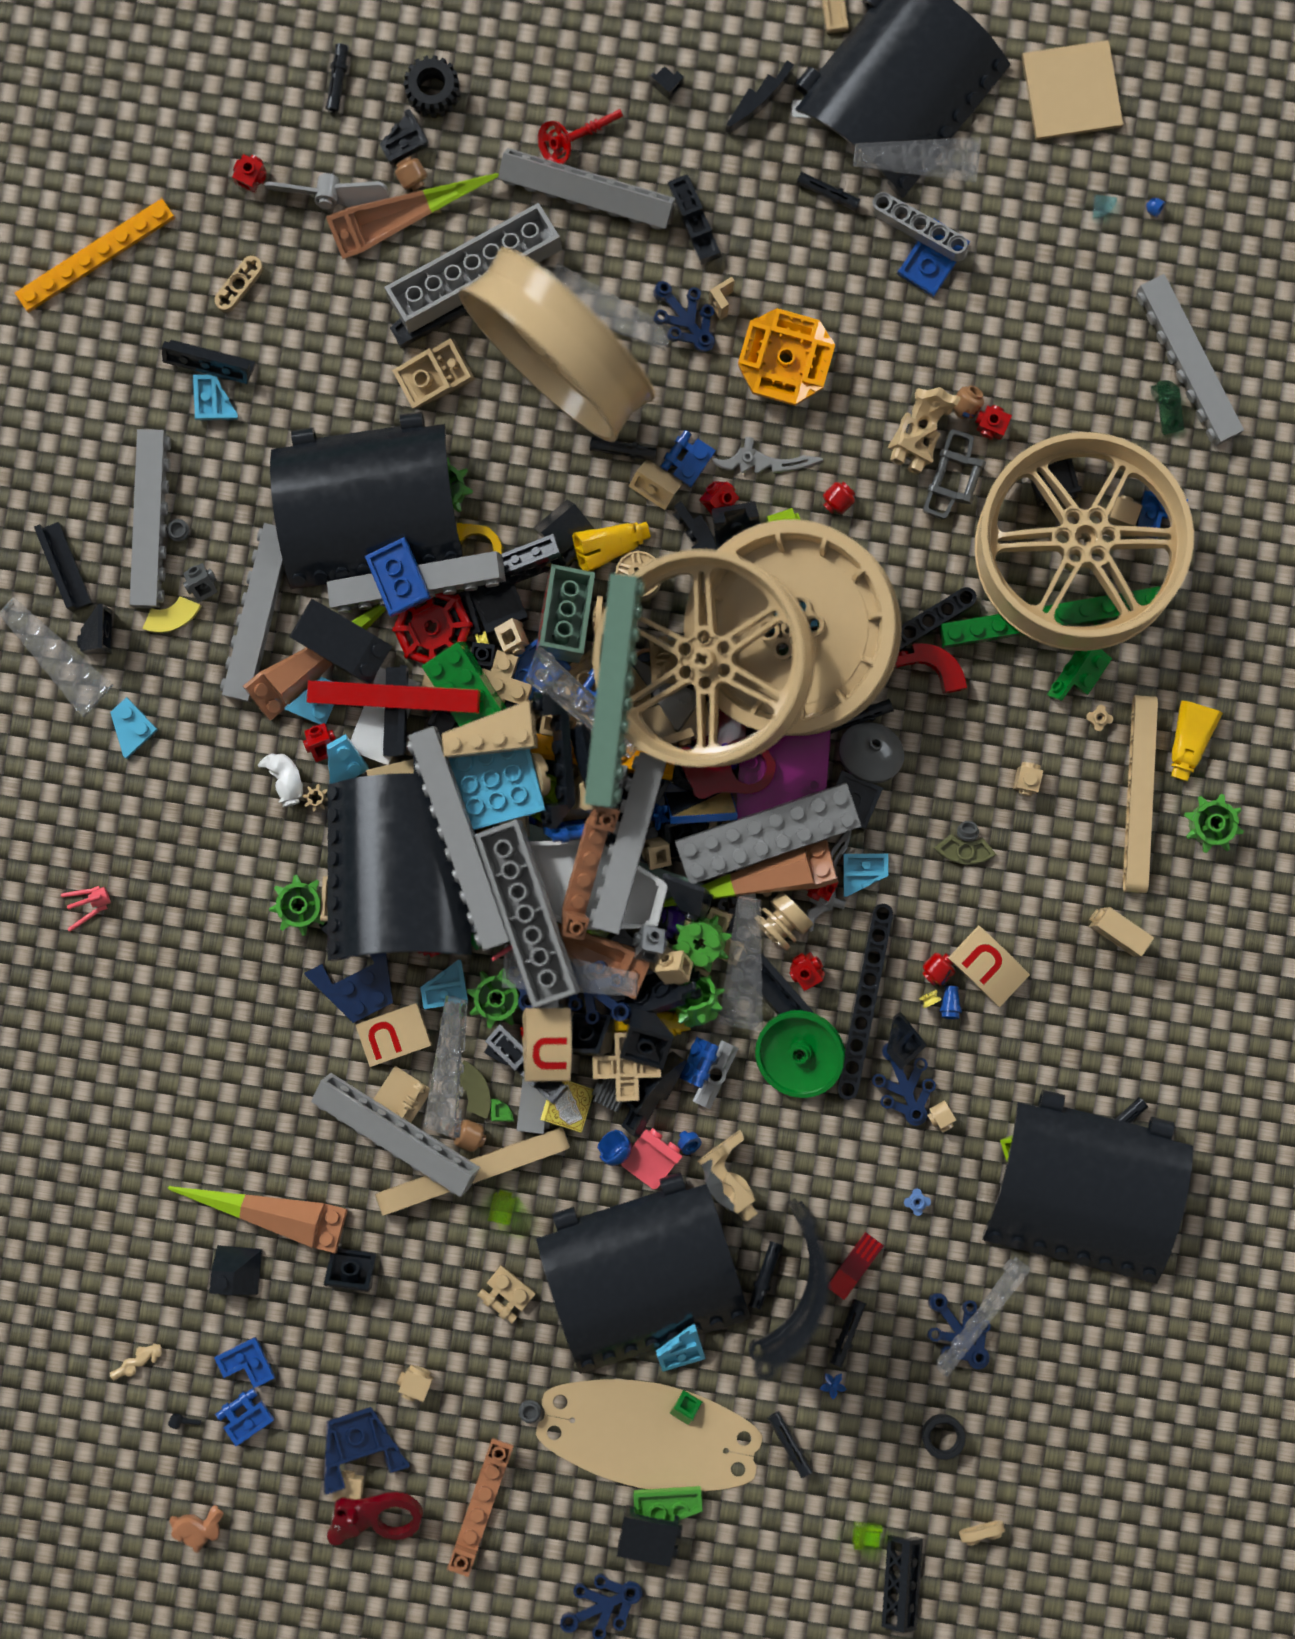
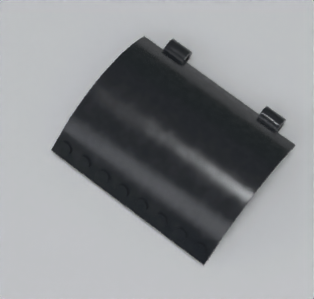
(904, 76)
(359, 494)
(390, 872)
(1092, 1189)
(640, 1274)
(797, 1330)

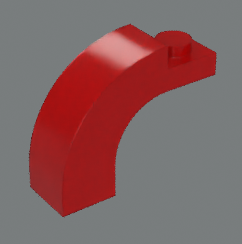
(942, 662)

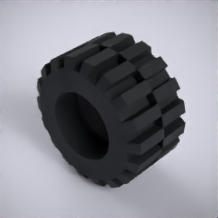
(426, 70)

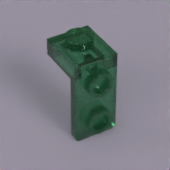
(1169, 406)

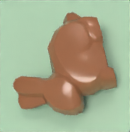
(194, 1531)

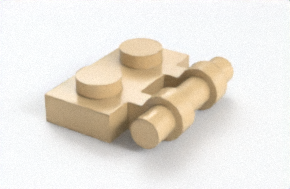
(510, 1288)

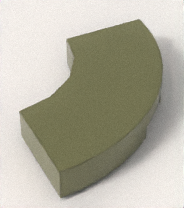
(965, 852)
(477, 1090)

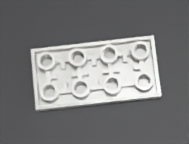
(370, 727)

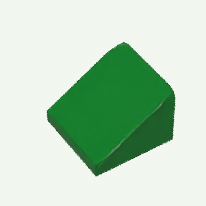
(686, 1407)

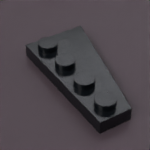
(405, 338)

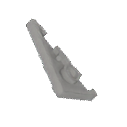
(677, 706)

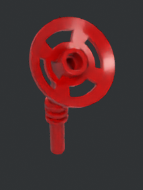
(564, 141)

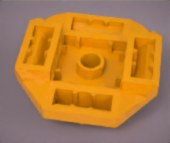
(789, 334)

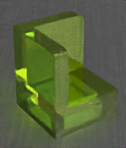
(866, 1535)

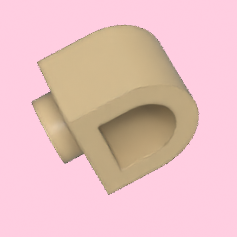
(941, 1116)

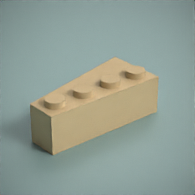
(500, 732)

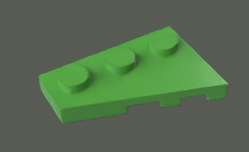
(668, 1502)

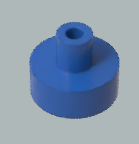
(689, 1142)

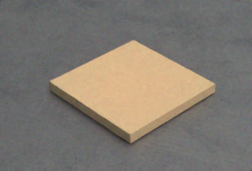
(1072, 90)

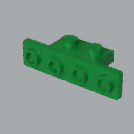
(1081, 671)

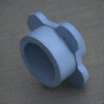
(923, 1202)

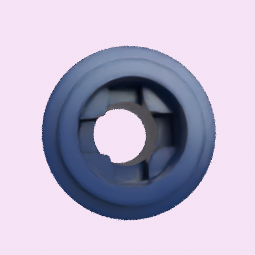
(950, 1004)

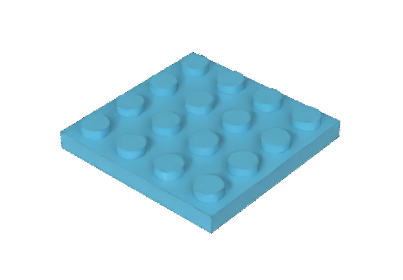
(498, 786)

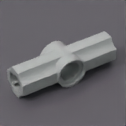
(706, 1095)

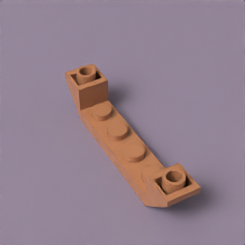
(584, 871)
(480, 1507)

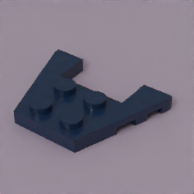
(359, 993)
(353, 1438)

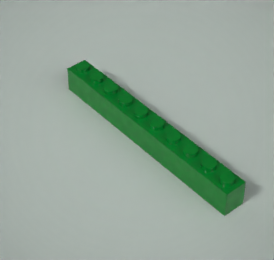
(1066, 614)

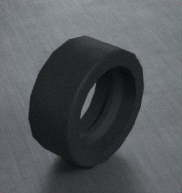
(943, 1454)

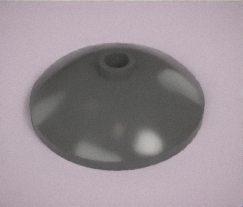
(867, 761)

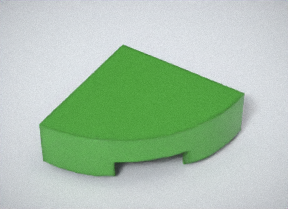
(500, 1111)

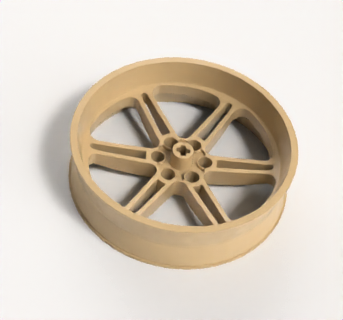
(557, 344)
(1134, 463)
(791, 697)

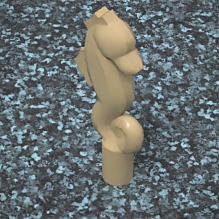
(143, 1355)

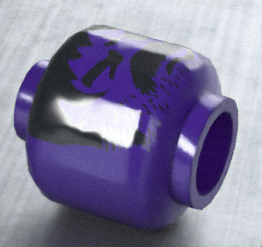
(669, 918)

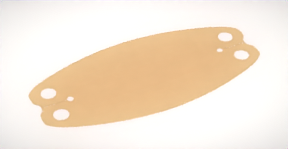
(632, 1438)

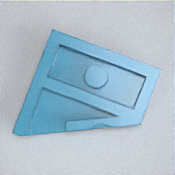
(211, 400)
(314, 712)
(131, 727)
(344, 760)
(862, 871)
(448, 982)
(681, 1350)

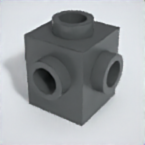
(200, 582)
(649, 943)

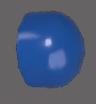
(614, 1148)

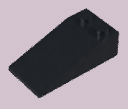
(340, 641)

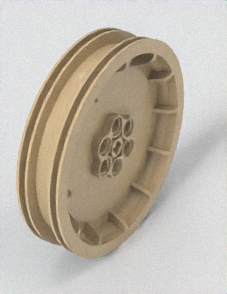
(840, 589)

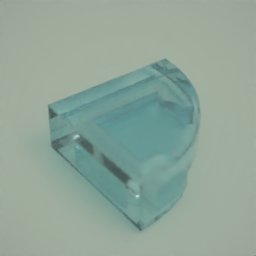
(1103, 205)

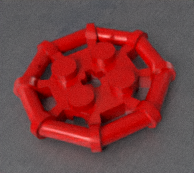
(420, 623)

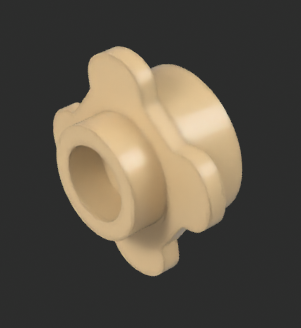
(1093, 717)

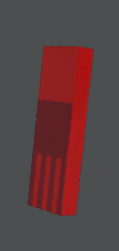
(855, 1265)

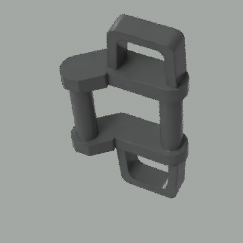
(946, 456)

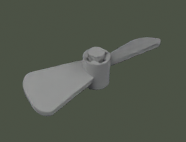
(331, 192)

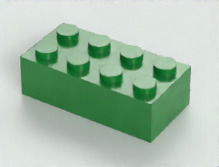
(459, 670)

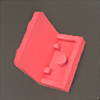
(652, 1158)

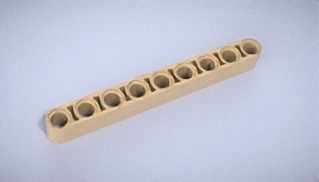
(1140, 794)
(490, 1165)

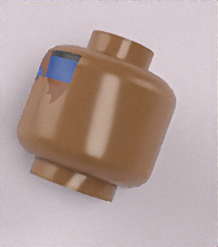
(970, 402)

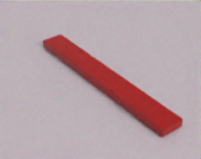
(393, 696)

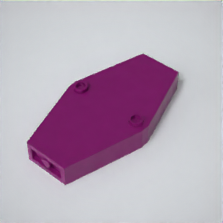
(799, 771)

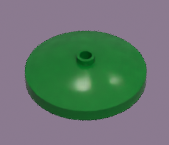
(795, 1071)

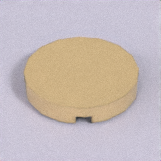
(540, 768)

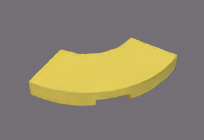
(171, 618)

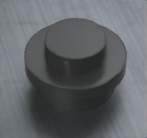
(178, 530)
(968, 831)
(529, 1411)

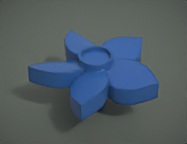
(659, 815)
(833, 1385)

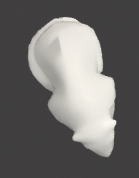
(289, 781)

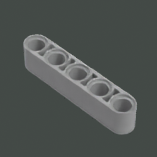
(925, 235)

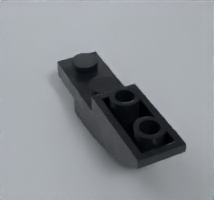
(696, 528)
(650, 1093)

